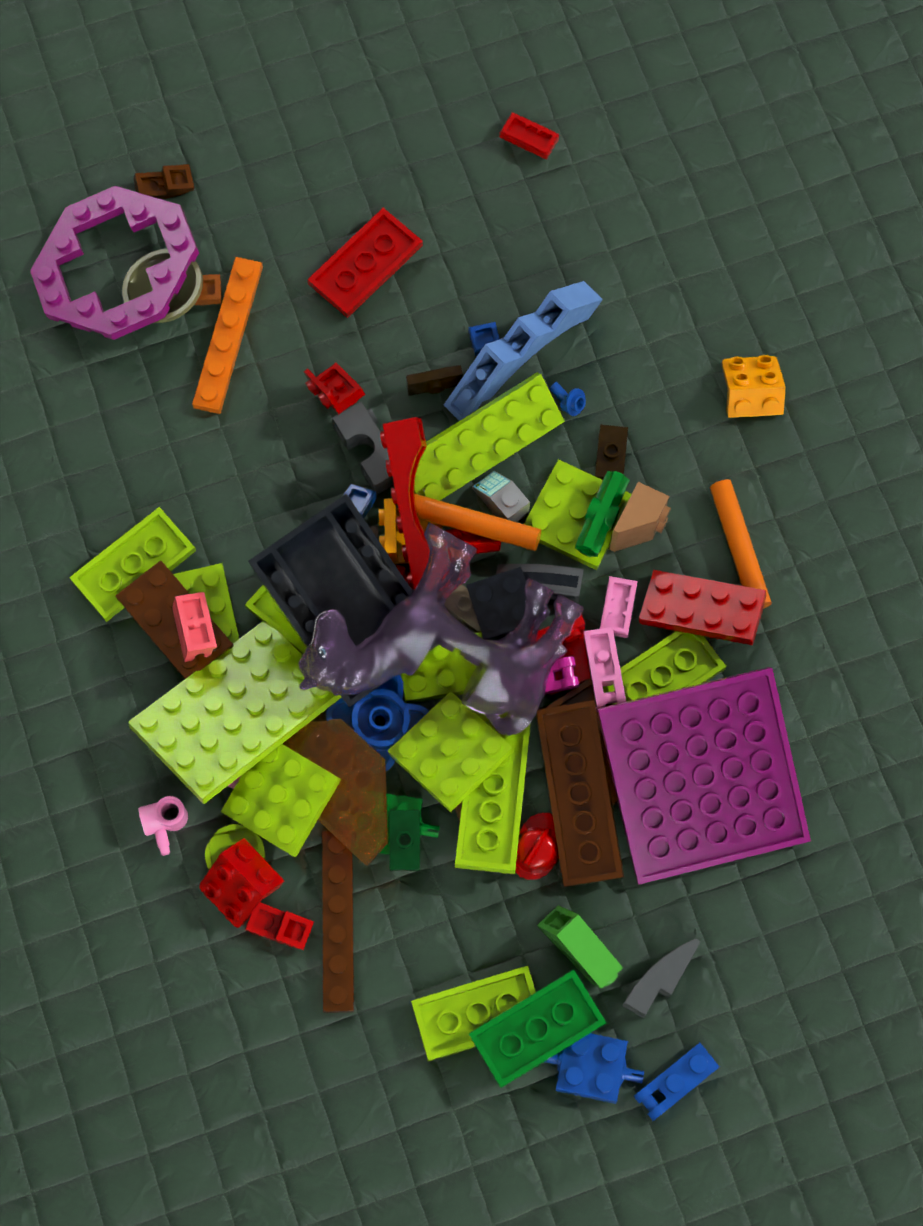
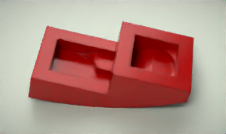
(279, 926)

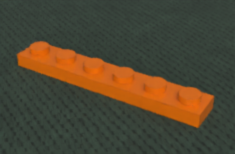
(227, 335)

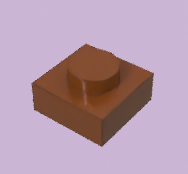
(211, 290)

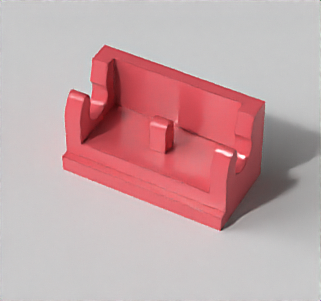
(194, 625)

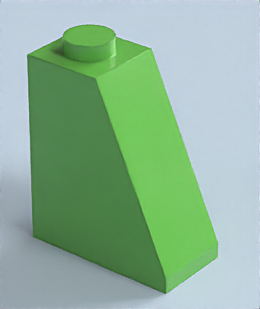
(580, 946)

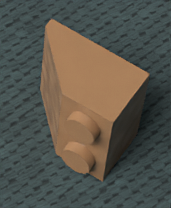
(641, 518)

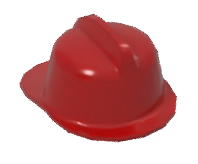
(537, 847)

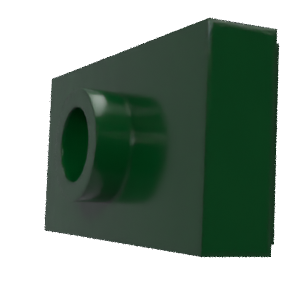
(404, 840)

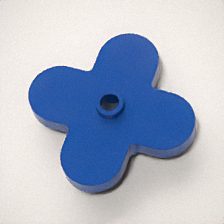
(383, 703)

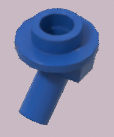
(570, 400)

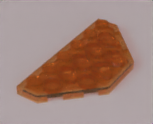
(359, 803)

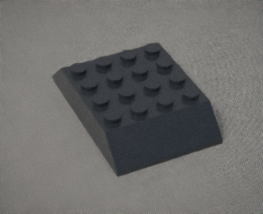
(332, 566)

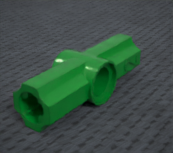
(602, 513)

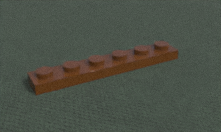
(337, 926)

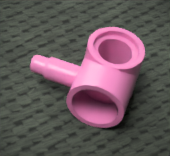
(154, 823)

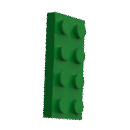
(537, 1028)

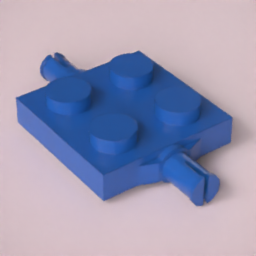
(594, 1068)

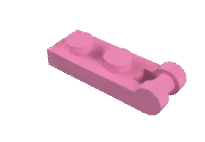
(604, 666)

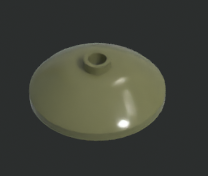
(137, 284)

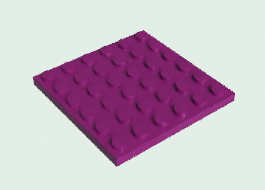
(704, 775)

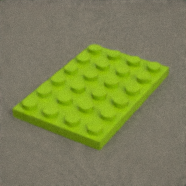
(231, 712)

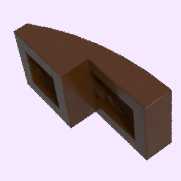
(168, 183)

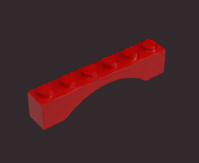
(405, 448)

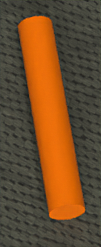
(477, 522)
(738, 537)

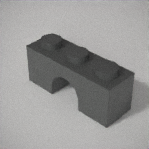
(359, 427)

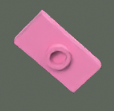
(618, 605)

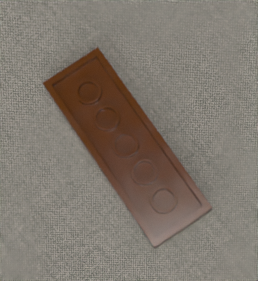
(579, 793)

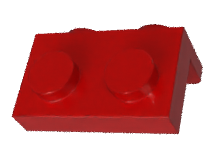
(334, 388)

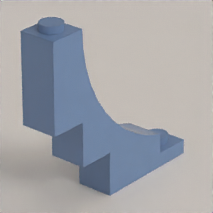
(528, 335)

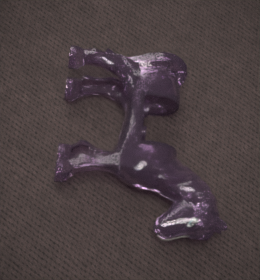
(508, 671)

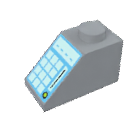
(502, 497)

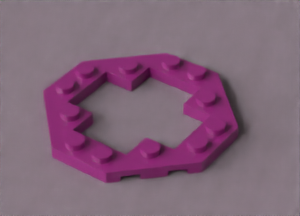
(165, 277)

